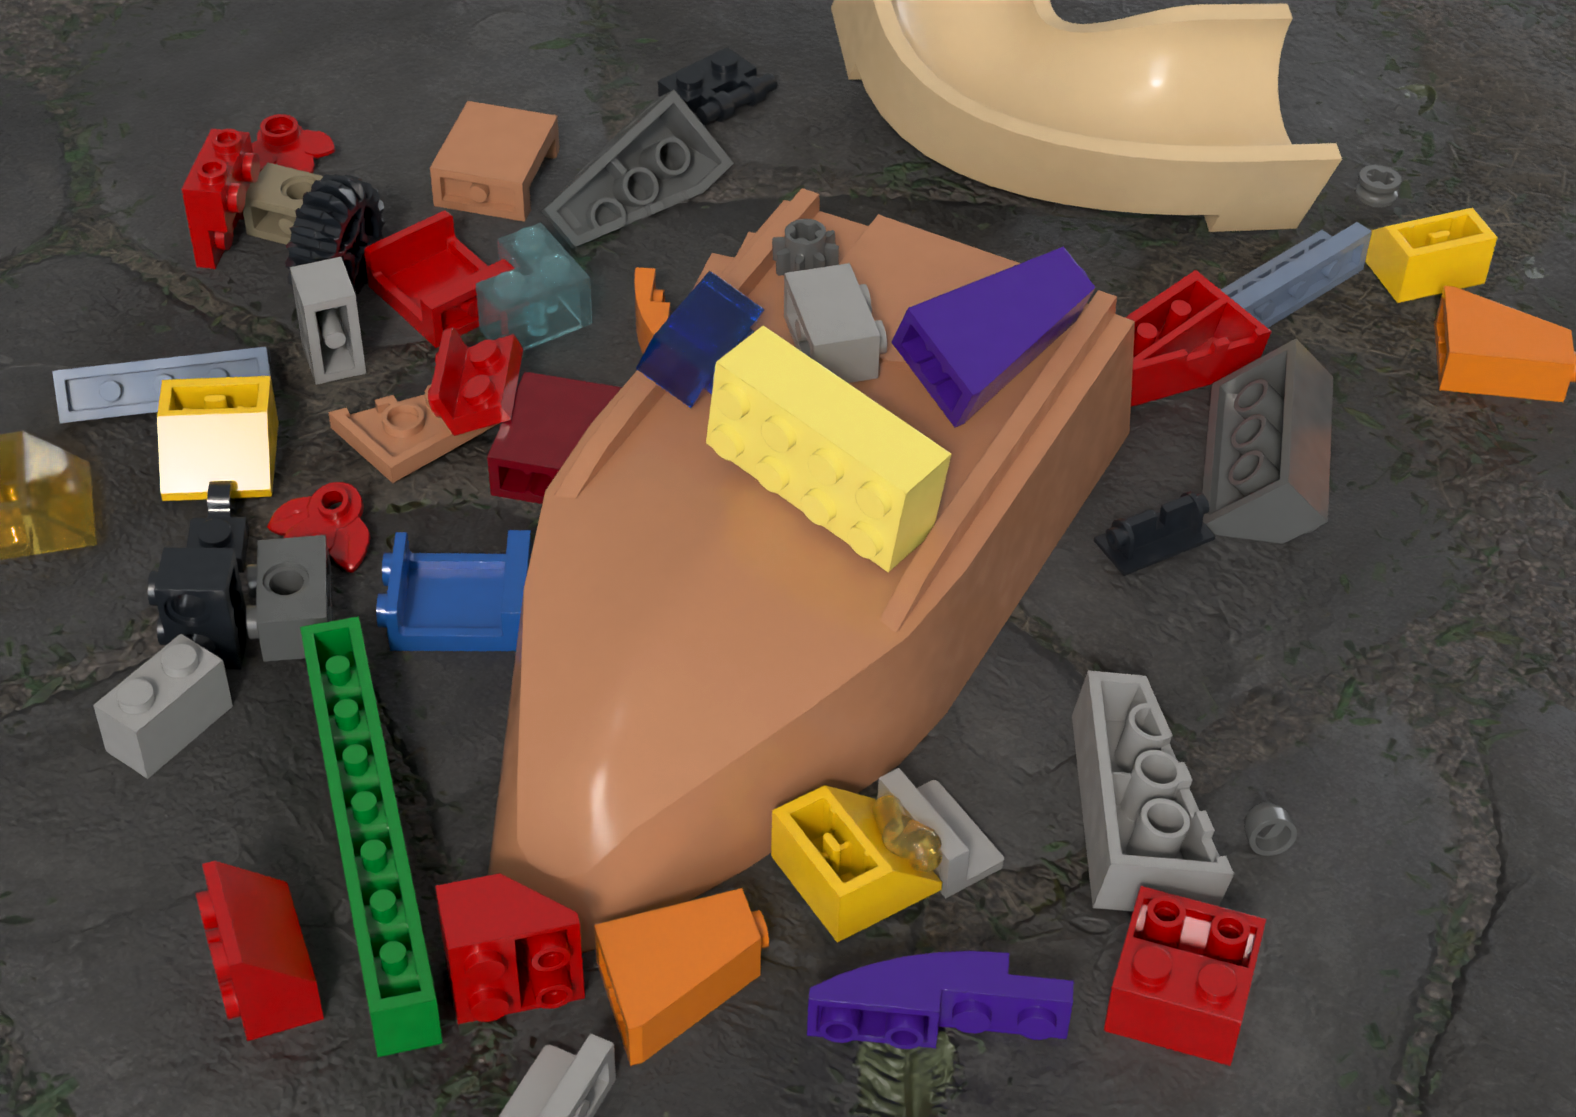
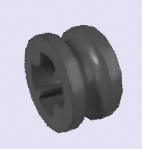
(1378, 186)

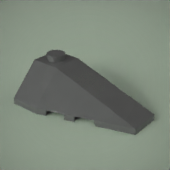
(642, 170)

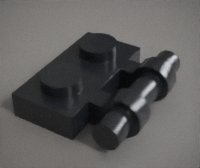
(718, 85)

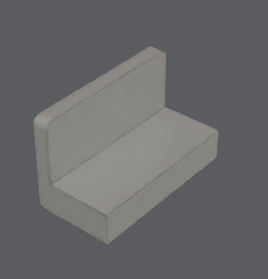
(965, 848)
(565, 1082)

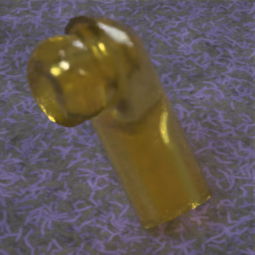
(907, 836)

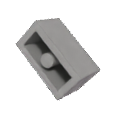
(328, 320)
(834, 321)
(163, 705)

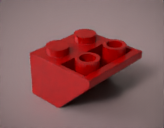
(507, 948)
(258, 950)
(1184, 975)

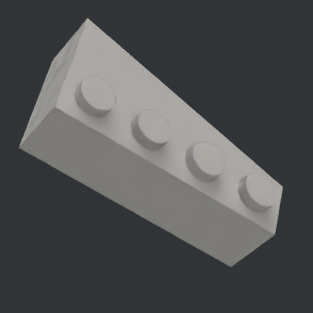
(1139, 800)

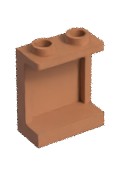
(493, 160)

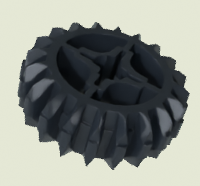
(337, 221)

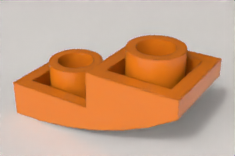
(649, 306)

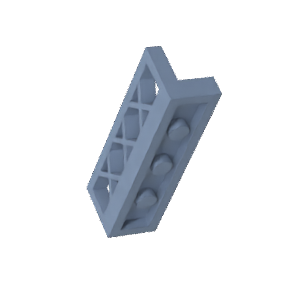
(1301, 274)
(136, 385)

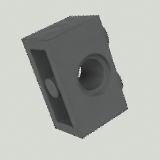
(290, 592)

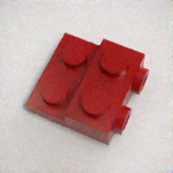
(217, 192)

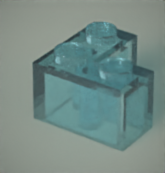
(538, 298)

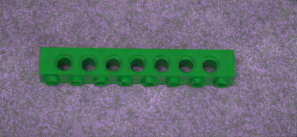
(371, 840)

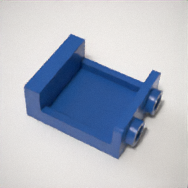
(453, 597)

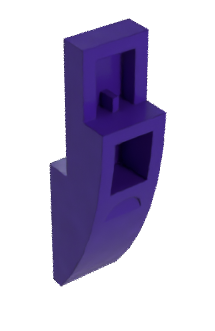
(914, 995)

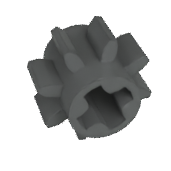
(804, 247)

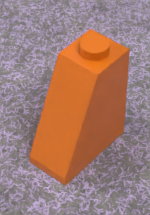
(1500, 350)
(677, 966)

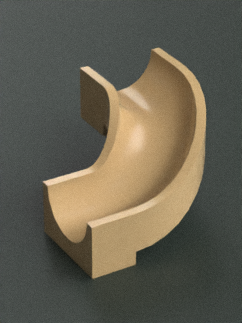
(1102, 116)

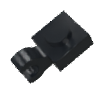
(222, 526)

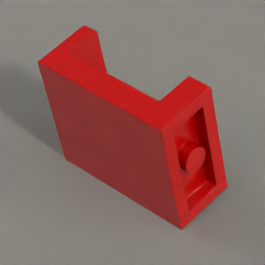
(430, 276)

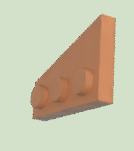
(398, 434)

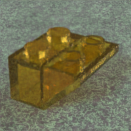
(43, 498)

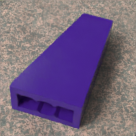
(988, 331)

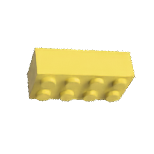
(826, 448)

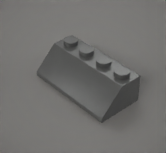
(1270, 448)

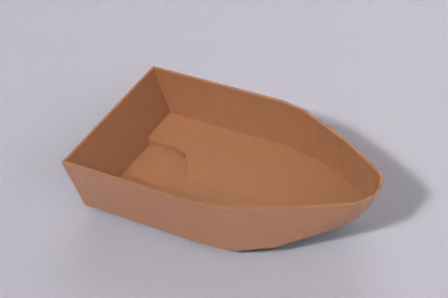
(724, 653)

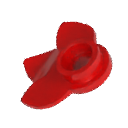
(288, 145)
(344, 530)

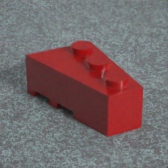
(1191, 339)

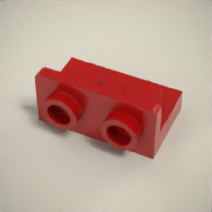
(474, 383)

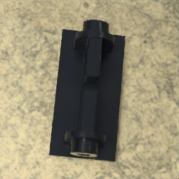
(1157, 536)

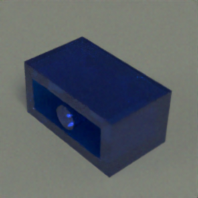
(698, 335)

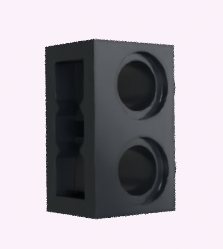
(201, 599)

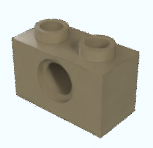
(273, 202)

